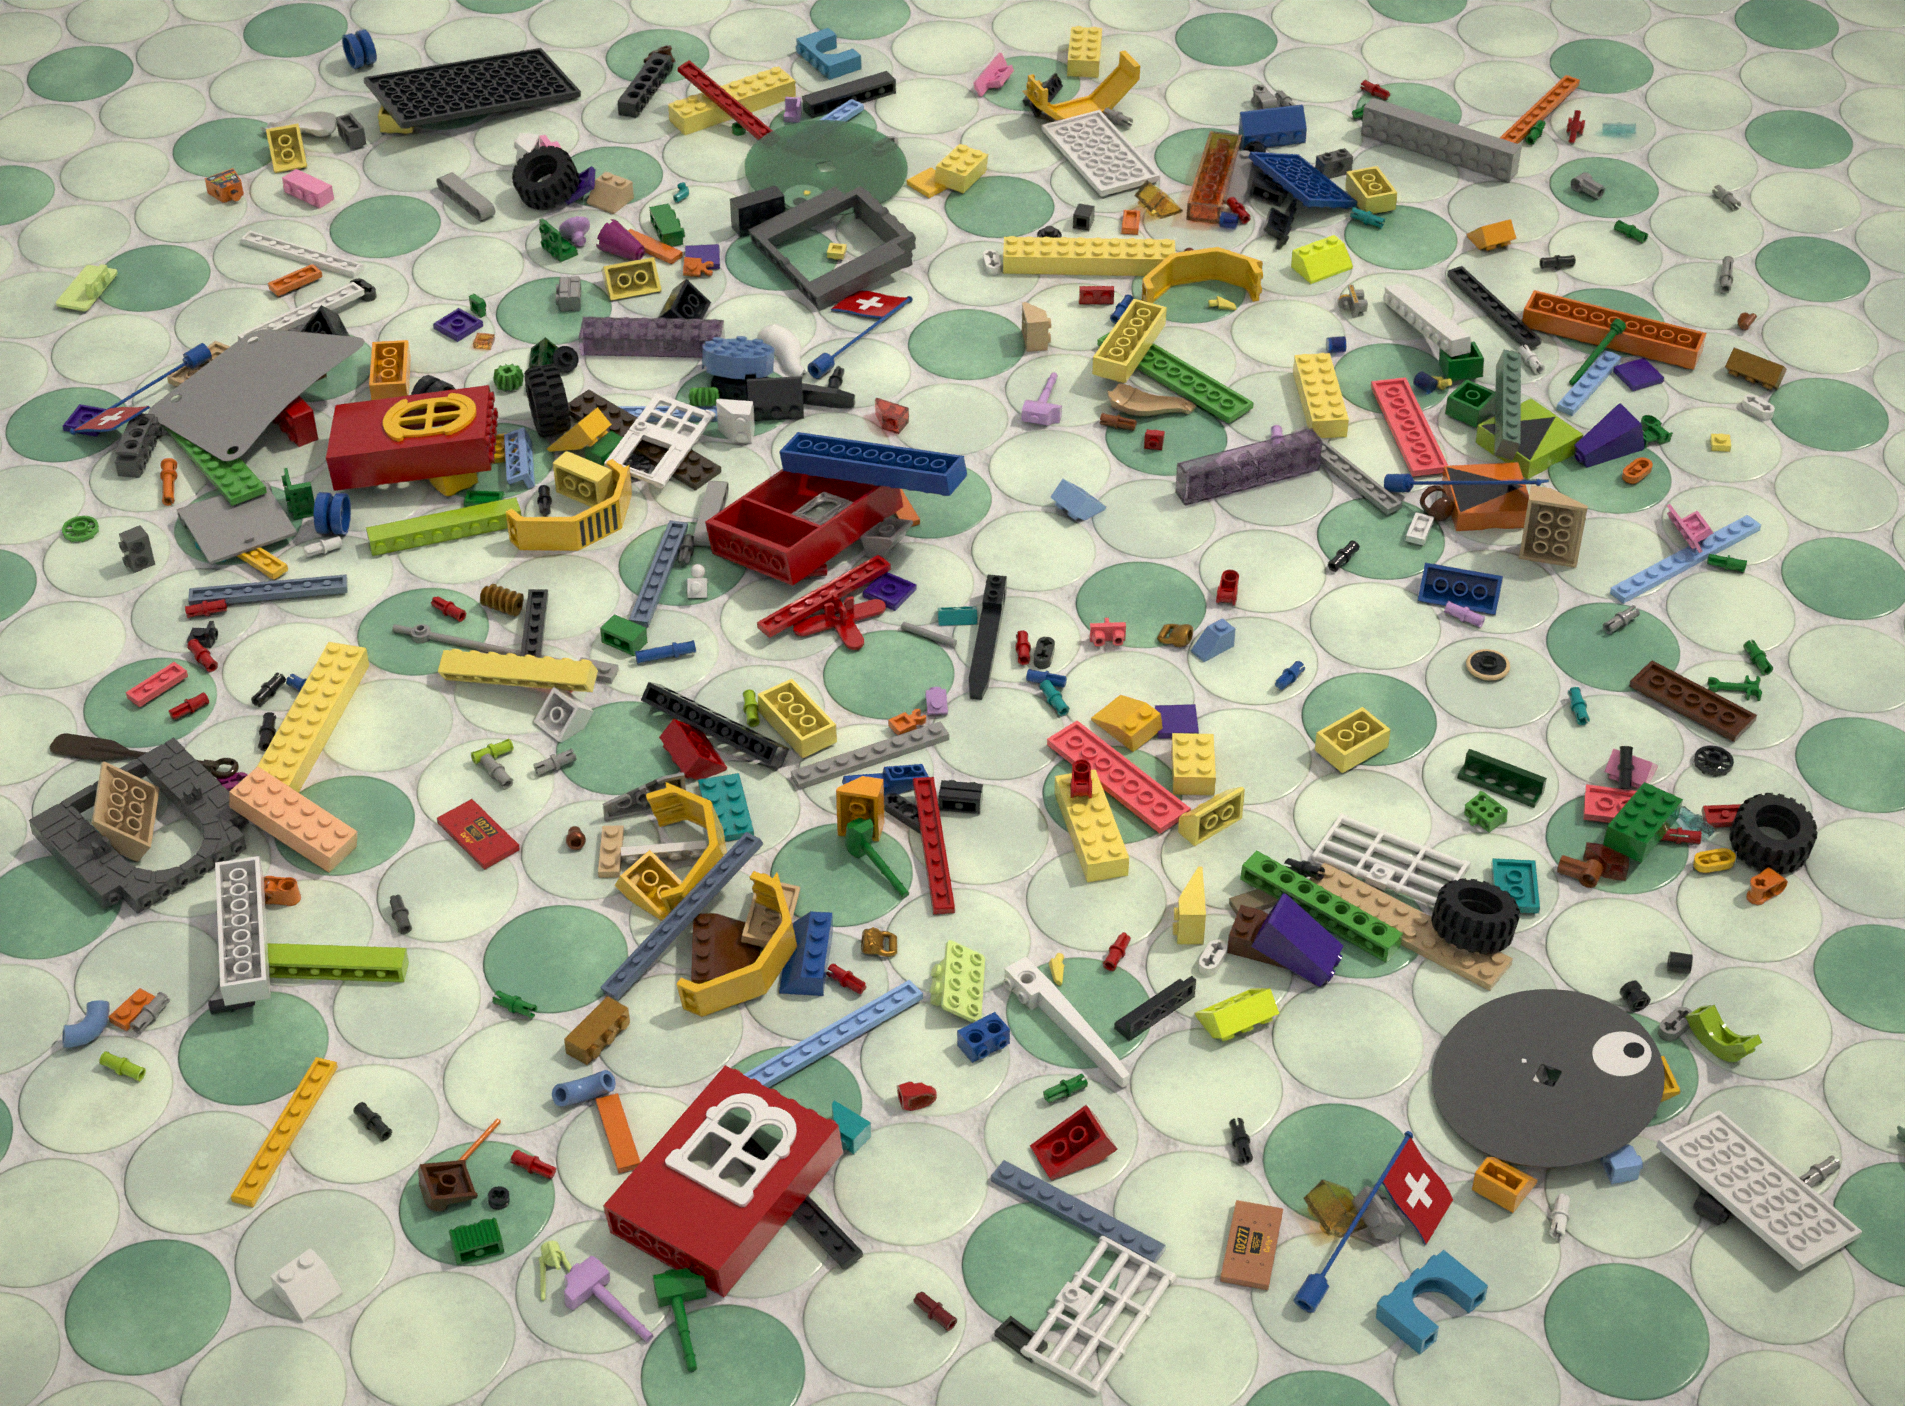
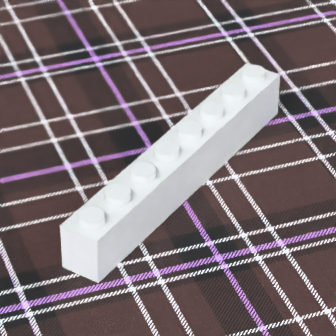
(1427, 319)

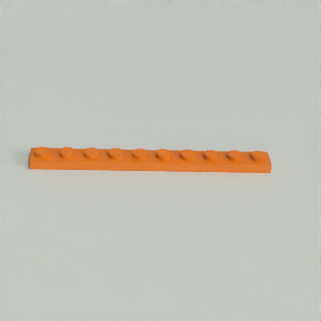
(1541, 109)

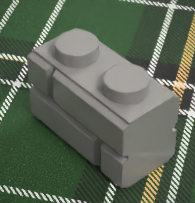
(569, 293)
(1379, 1215)

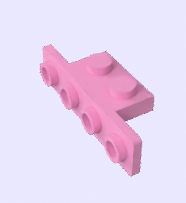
(994, 75)
(1691, 527)

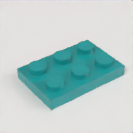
(1519, 880)

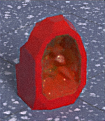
(915, 1095)

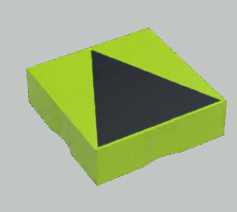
(1543, 439)

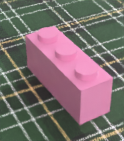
(308, 188)

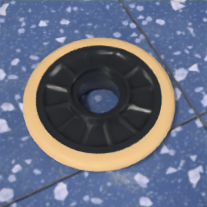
(1476, 666)

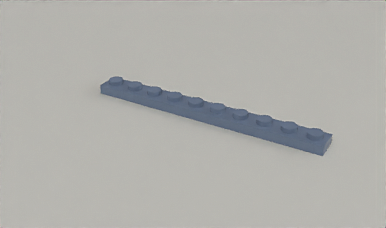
(681, 916)

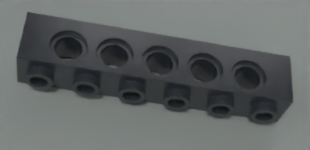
(644, 85)

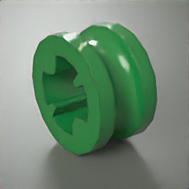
(737, 129)

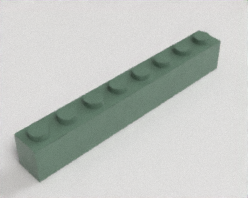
(1508, 404)

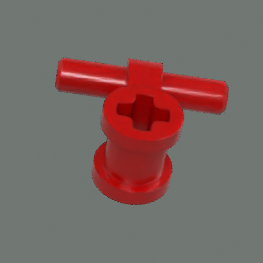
(1575, 126)

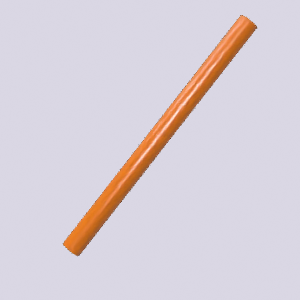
(476, 1144)

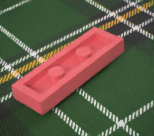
(156, 684)

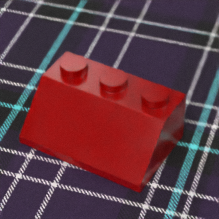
(691, 751)

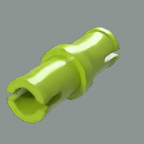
(751, 708)
(495, 750)
(122, 1066)

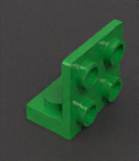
(554, 243)
(299, 496)

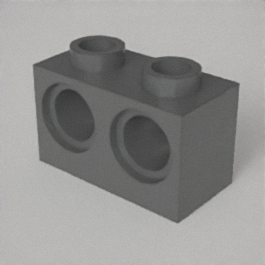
(351, 131)
(136, 549)

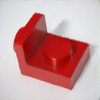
(1154, 439)

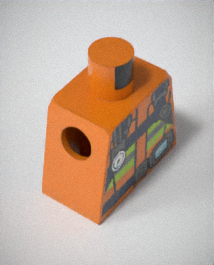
(225, 186)

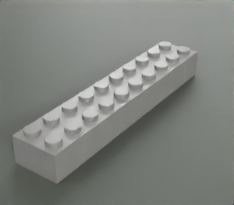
(1441, 139)

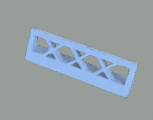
(523, 454)

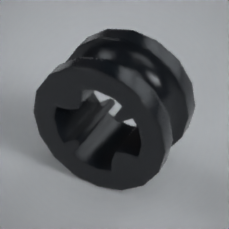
(498, 1204)

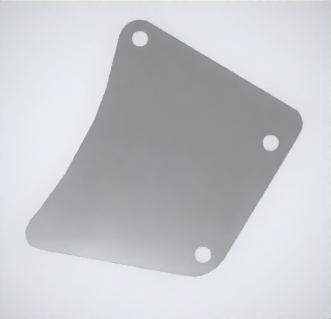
(249, 386)

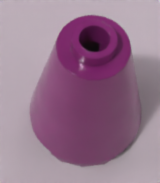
(619, 241)

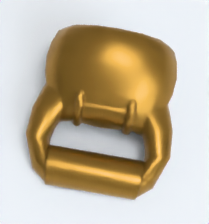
(1179, 637)
(873, 939)

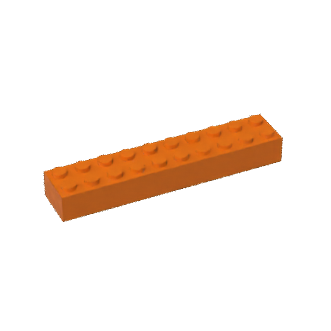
(1592, 323)

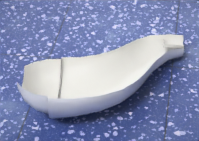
(313, 123)
(786, 348)

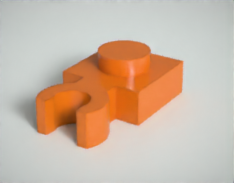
(694, 267)
(905, 723)

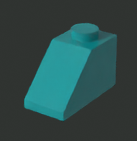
(853, 1128)

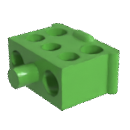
(1485, 812)

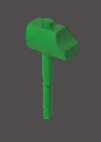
(858, 843)
(674, 1289)

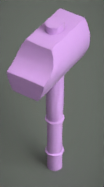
(1041, 411)
(590, 1279)

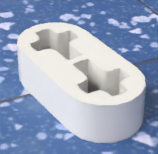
(990, 259)
(1758, 407)
(1209, 956)

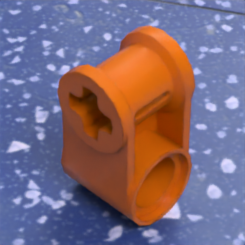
(1765, 886)
(281, 891)

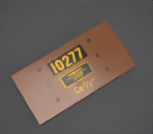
(1251, 1245)

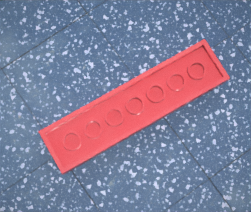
(1409, 426)
(1120, 777)

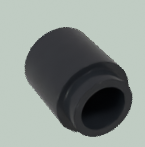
(1711, 1209)

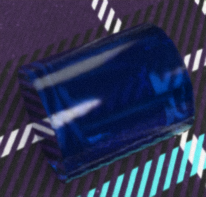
(1229, 220)
(1336, 344)
(1425, 382)

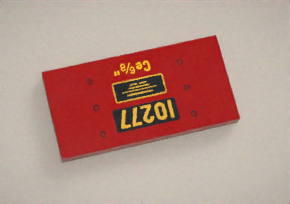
(478, 834)

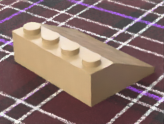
(1552, 528)
(125, 811)

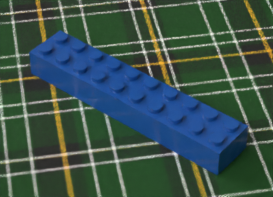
(873, 463)

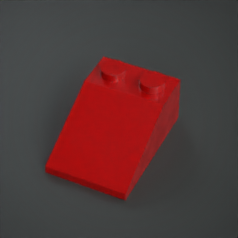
(1073, 1144)

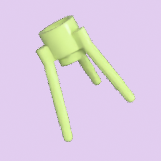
(552, 1257)

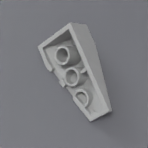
(1243, 177)
(635, 801)

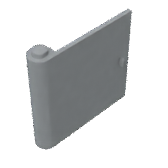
(236, 529)

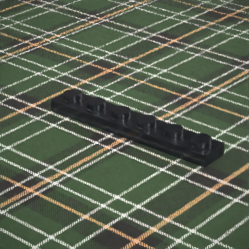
(534, 622)

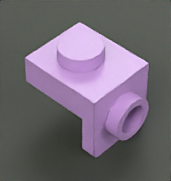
(936, 701)

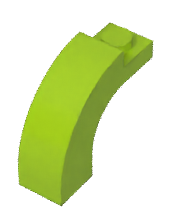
(1717, 1037)

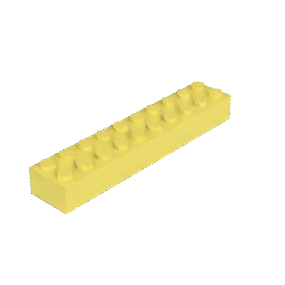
(1084, 255)
(315, 714)

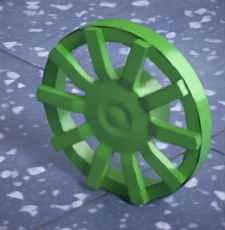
(80, 528)

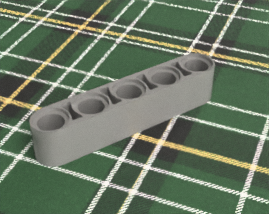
(465, 196)
(713, 502)

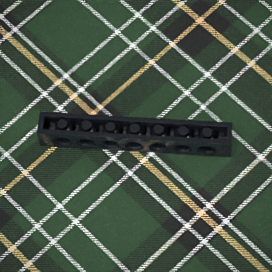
(715, 724)

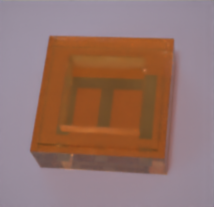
(483, 341)

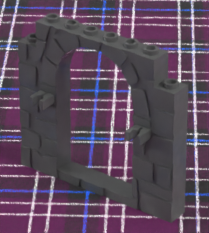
(107, 873)

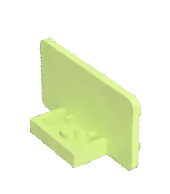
(86, 287)
(959, 982)

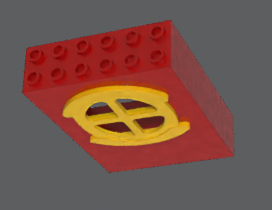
(379, 443)

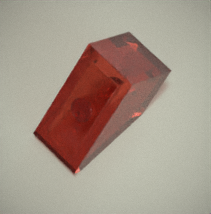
(891, 415)
(1614, 863)

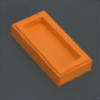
(1130, 222)

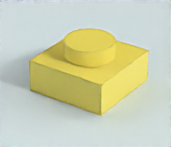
(836, 251)
(1720, 442)

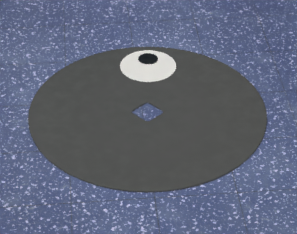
(1597, 1106)

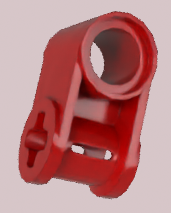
(1228, 587)
(1081, 779)

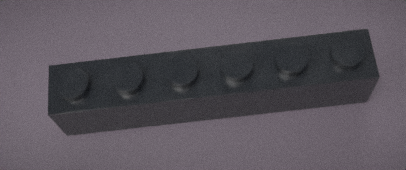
(860, 90)

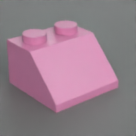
(1642, 772)

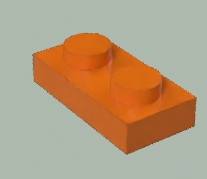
(130, 1009)

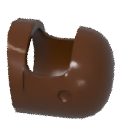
(1441, 508)

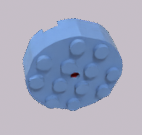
(738, 357)

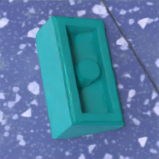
(957, 615)

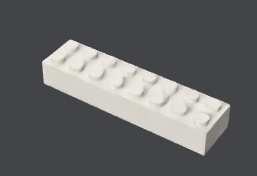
(242, 931)

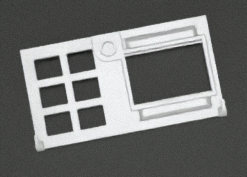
(677, 444)

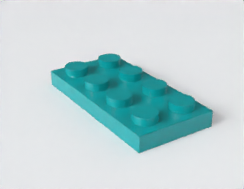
(729, 803)

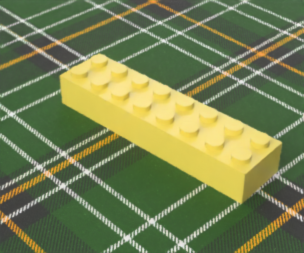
(752, 92)

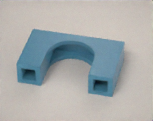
(814, 45)
(1439, 1275)

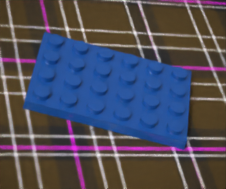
(1302, 180)

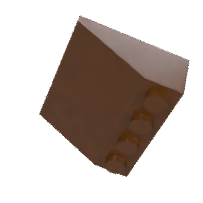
(719, 947)

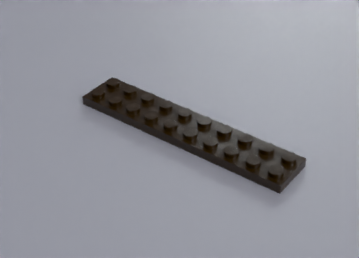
(693, 470)

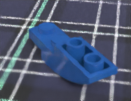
(895, 778)

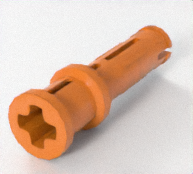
(168, 476)

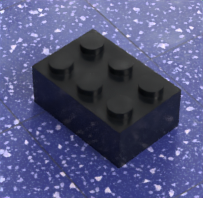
(755, 208)

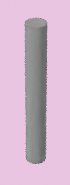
(929, 634)

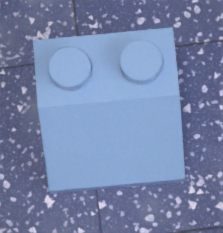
(1076, 501)

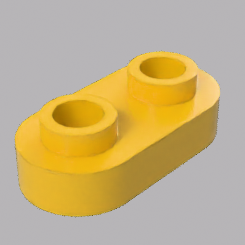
(1714, 860)

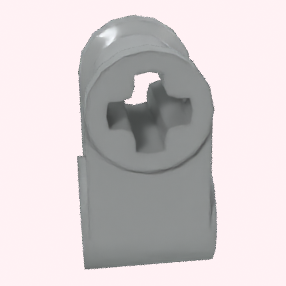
(1263, 98)

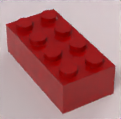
(298, 422)

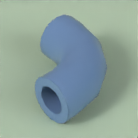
(89, 1027)
(583, 1089)

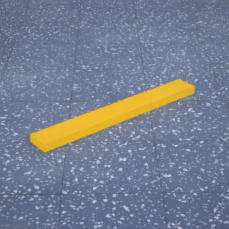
(284, 1132)

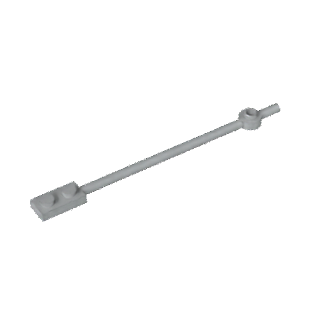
(422, 633)

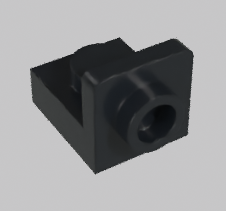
(205, 636)

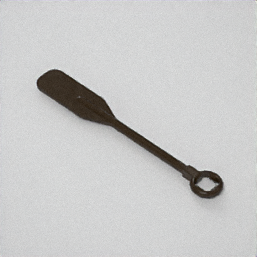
(107, 749)

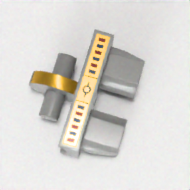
(1354, 301)

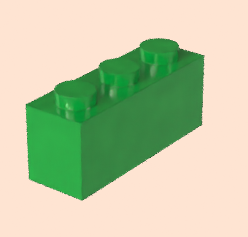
(666, 225)

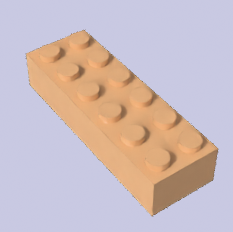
(293, 819)

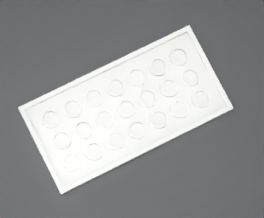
(1100, 153)
(1759, 1190)

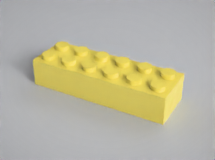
(1129, 340)
(1320, 395)
(1092, 830)

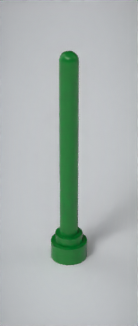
(1617, 328)

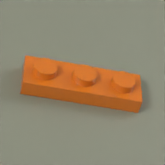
(295, 280)

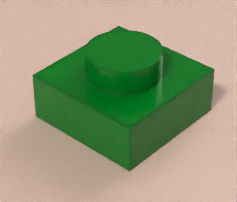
(477, 305)

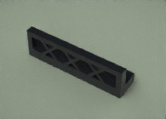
(1156, 1008)

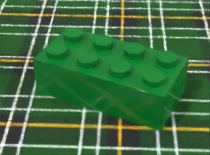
(1642, 822)

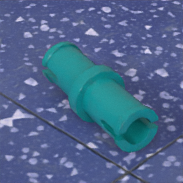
(1367, 217)
(1054, 698)
(1578, 705)

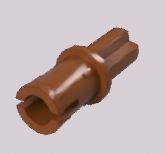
(1117, 421)

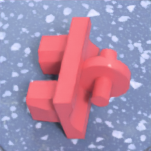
(1107, 632)

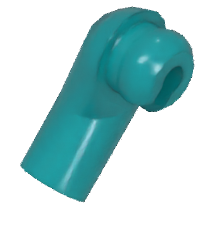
(683, 192)

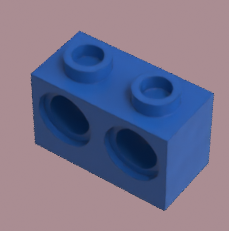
(983, 1037)

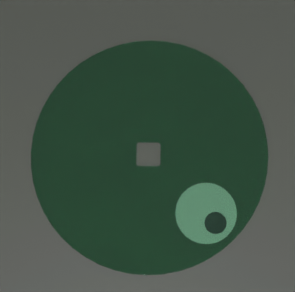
(858, 153)

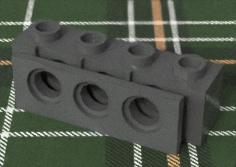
(137, 445)

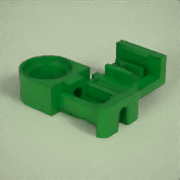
(1653, 430)

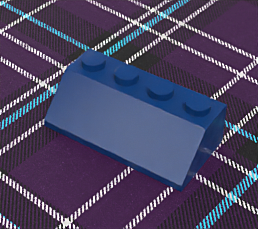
(1273, 126)
(1460, 586)
(809, 963)

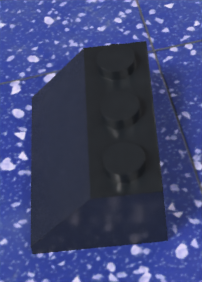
(685, 303)
(325, 322)
(776, 398)

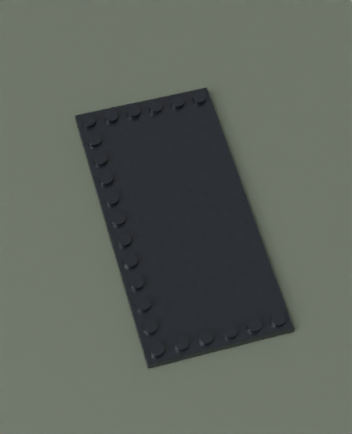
(471, 87)

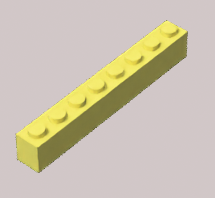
(518, 670)

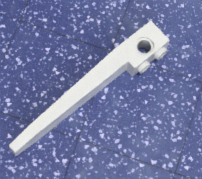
(1038, 991)

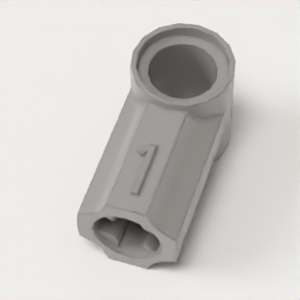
(1586, 184)

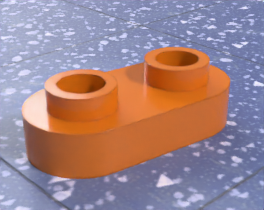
(1637, 470)

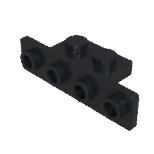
(1053, 85)
(1279, 224)

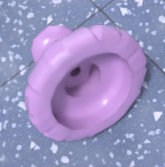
(575, 229)

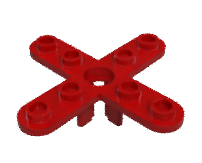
(845, 623)

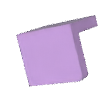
(793, 109)

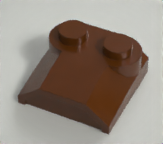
(445, 1184)

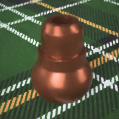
(575, 838)

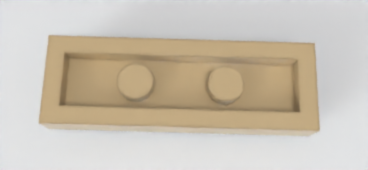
(610, 851)

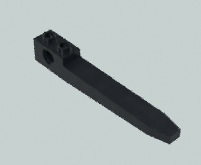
(812, 394)
(987, 635)

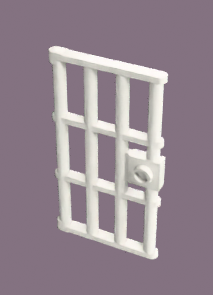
(1382, 872)
(1081, 1303)

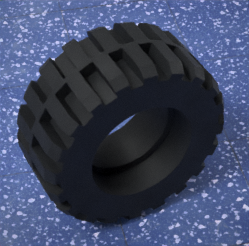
(552, 190)
(547, 400)
(1782, 815)
(1475, 916)

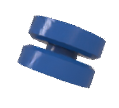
(359, 48)
(332, 513)

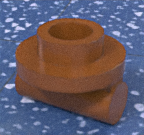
(1745, 320)

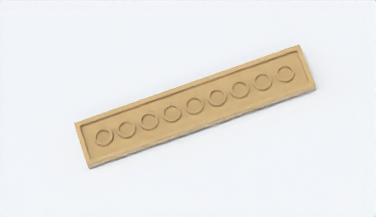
(1416, 929)

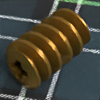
(502, 599)

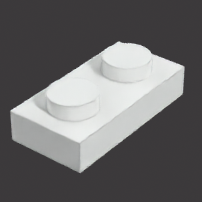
(1419, 529)

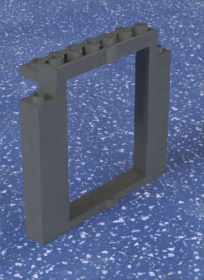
(852, 275)

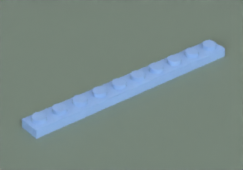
(1684, 559)
(836, 1034)

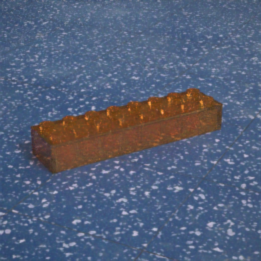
(1213, 177)

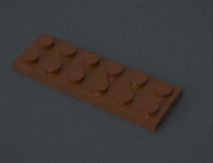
(1693, 700)

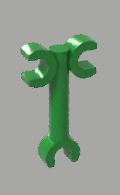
(1748, 686)

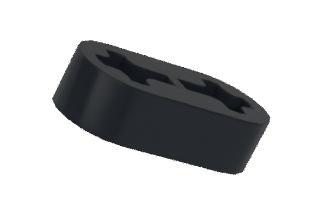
(369, 290)
(1041, 652)

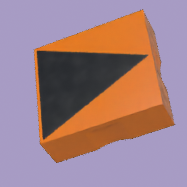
(1486, 505)

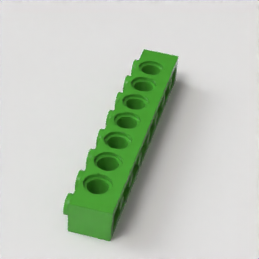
(1323, 906)

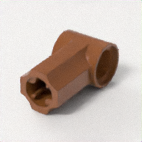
(1587, 872)

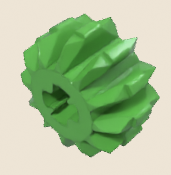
(508, 377)
(703, 396)

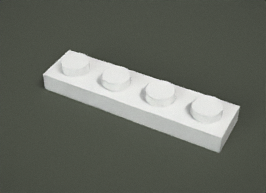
(670, 850)

